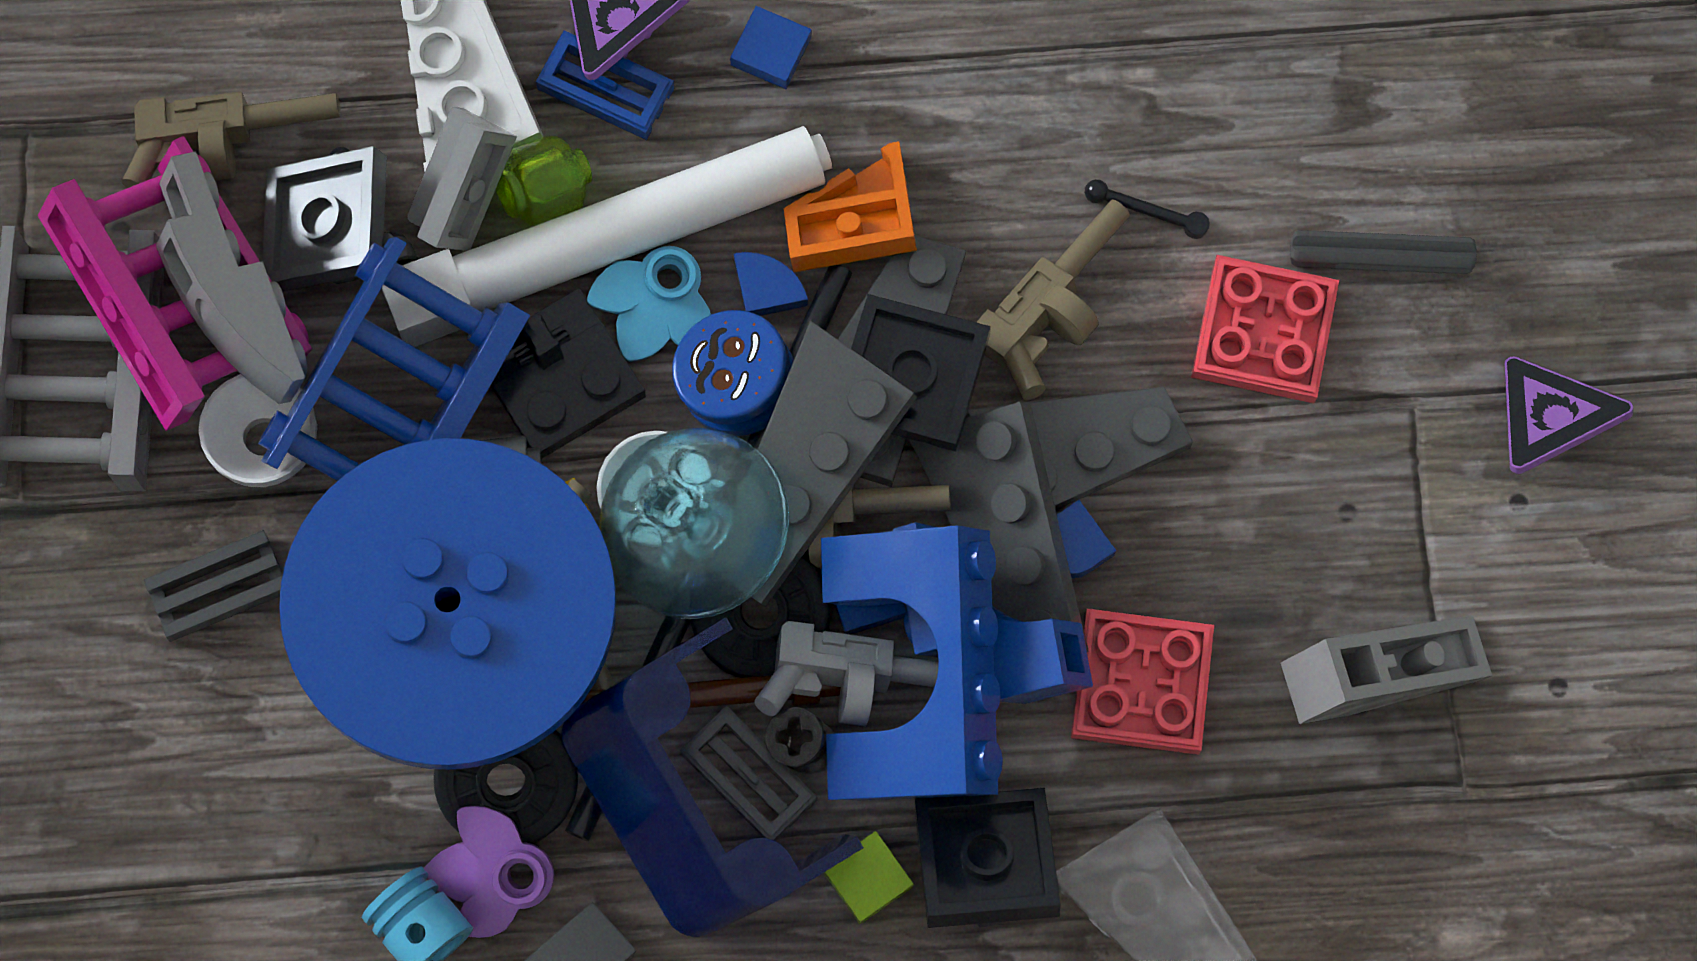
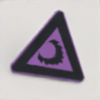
(614, 27)
(1553, 413)

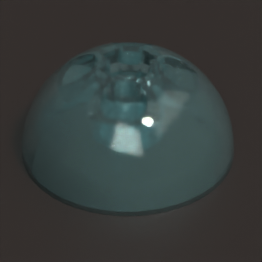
(719, 534)

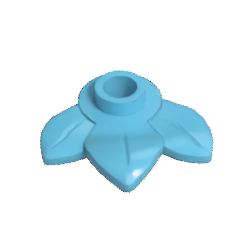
(646, 309)

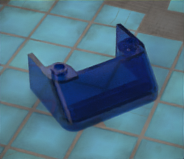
(656, 817)

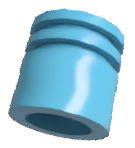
(417, 919)

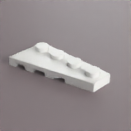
(464, 65)

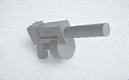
(840, 660)

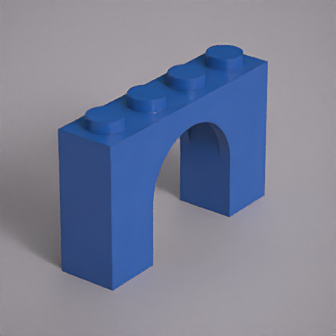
(953, 739)

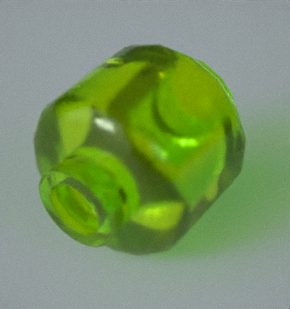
(543, 180)

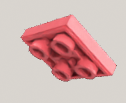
(1265, 329)
(1145, 682)

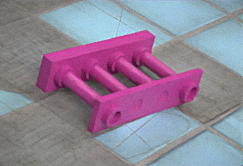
(112, 290)

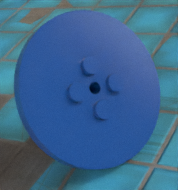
(448, 603)

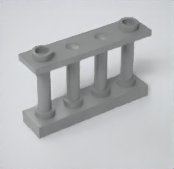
(125, 448)

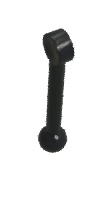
(1194, 224)

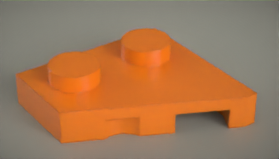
(853, 216)

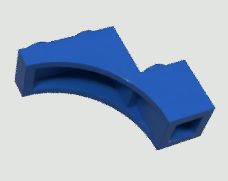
(1029, 657)

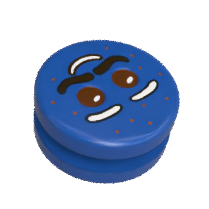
(731, 371)

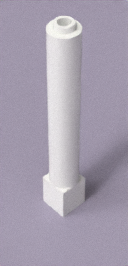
(614, 229)

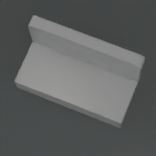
(460, 180)

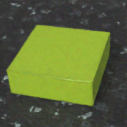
(869, 879)

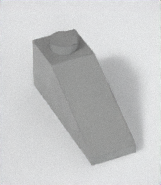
(1384, 668)

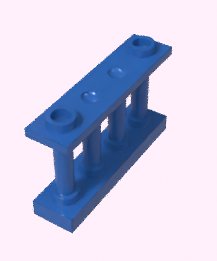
(456, 385)

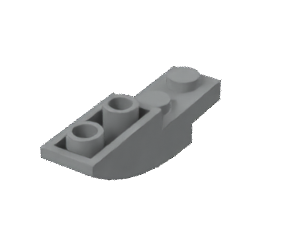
(230, 303)

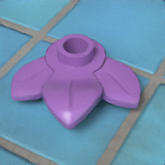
(481, 866)

